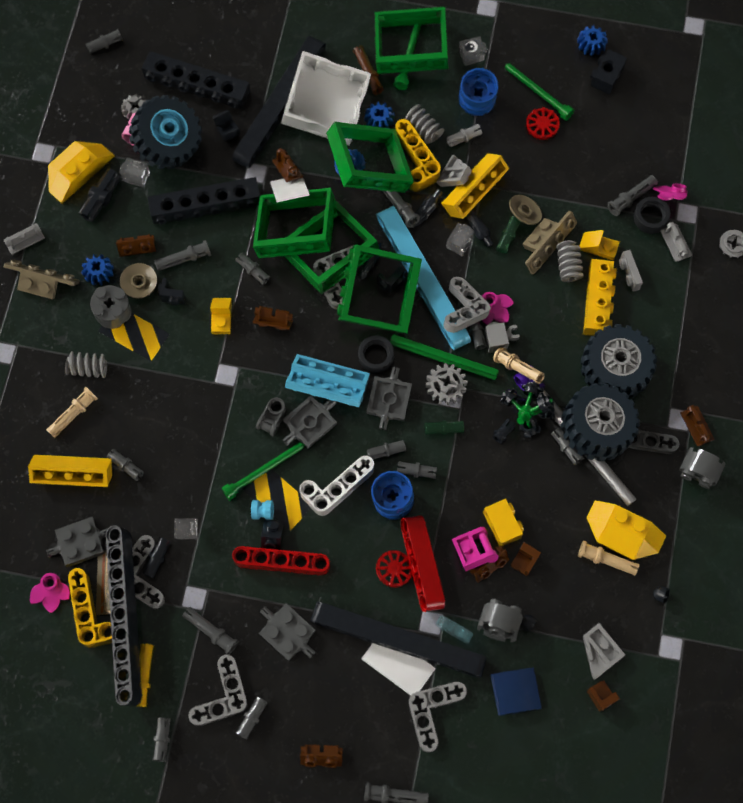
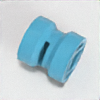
(263, 509)

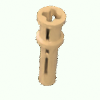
(513, 362)
(78, 406)
(599, 555)

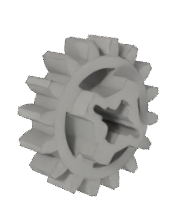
(453, 386)

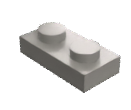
(632, 274)

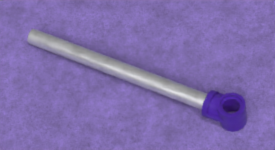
(601, 466)

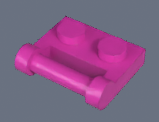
(468, 550)

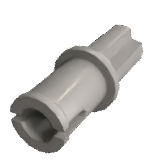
(463, 135)

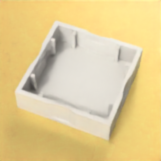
(324, 94)

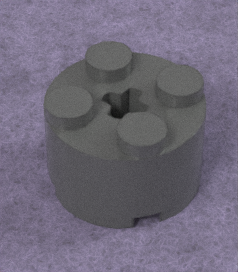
(110, 306)
(702, 467)
(500, 621)

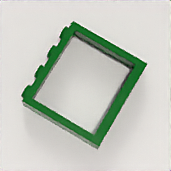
(411, 62)
(366, 179)
(300, 244)
(336, 272)
(409, 294)

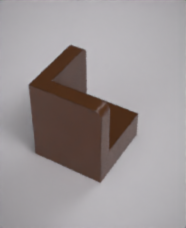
(525, 559)
(602, 695)

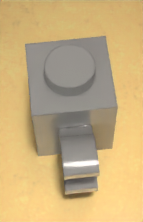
(497, 336)

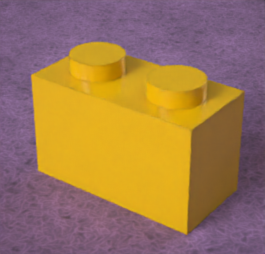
(503, 522)

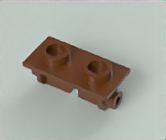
(286, 166)
(133, 246)
(281, 320)
(697, 425)
(484, 571)
(311, 756)

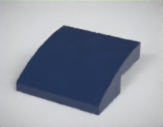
(516, 691)

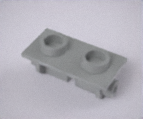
(24, 239)
(676, 242)

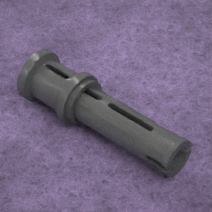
(626, 199)
(403, 208)
(190, 253)
(217, 635)
(386, 794)

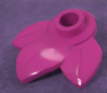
(677, 191)
(498, 308)
(49, 595)

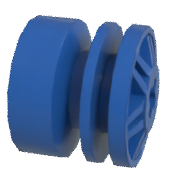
(478, 83)
(391, 484)

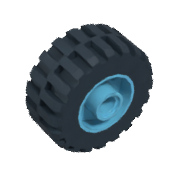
(165, 132)

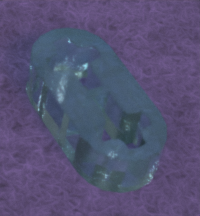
(454, 629)

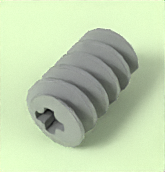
(424, 126)
(569, 261)
(86, 365)

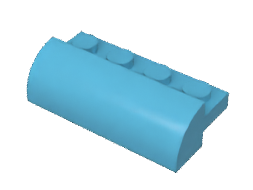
(327, 380)

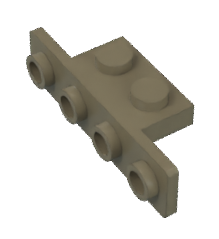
(545, 240)
(39, 281)

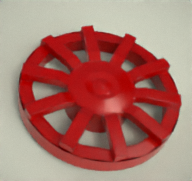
(542, 123)
(393, 568)

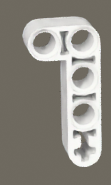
(339, 483)

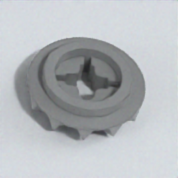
(127, 109)
(727, 238)

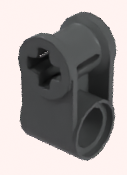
(269, 419)

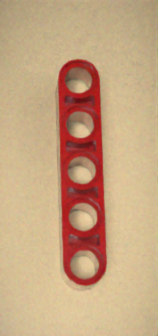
(272, 556)
(422, 563)

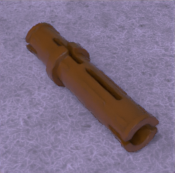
(367, 67)

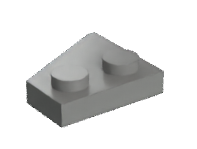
(454, 173)
(601, 650)

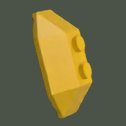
(75, 168)
(624, 531)

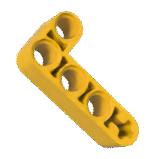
(407, 135)
(86, 607)

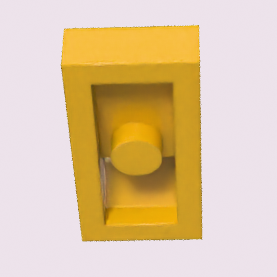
(596, 244)
(221, 315)

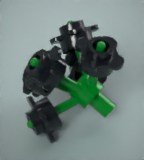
(522, 406)

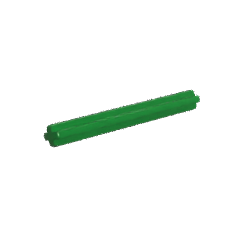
(444, 357)

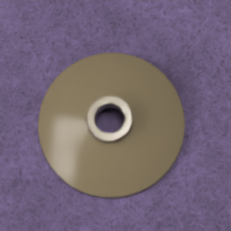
(525, 209)
(134, 274)

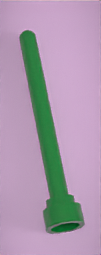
(401, 81)
(565, 111)
(231, 490)

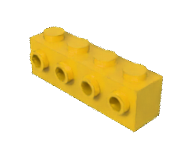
(480, 182)
(599, 296)
(70, 470)

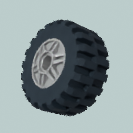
(619, 359)
(600, 422)

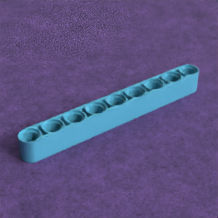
(427, 282)

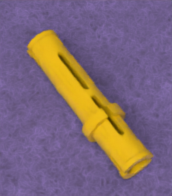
(145, 665)

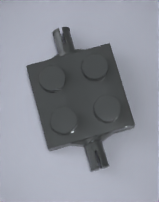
(389, 398)
(309, 422)
(78, 542)
(287, 632)

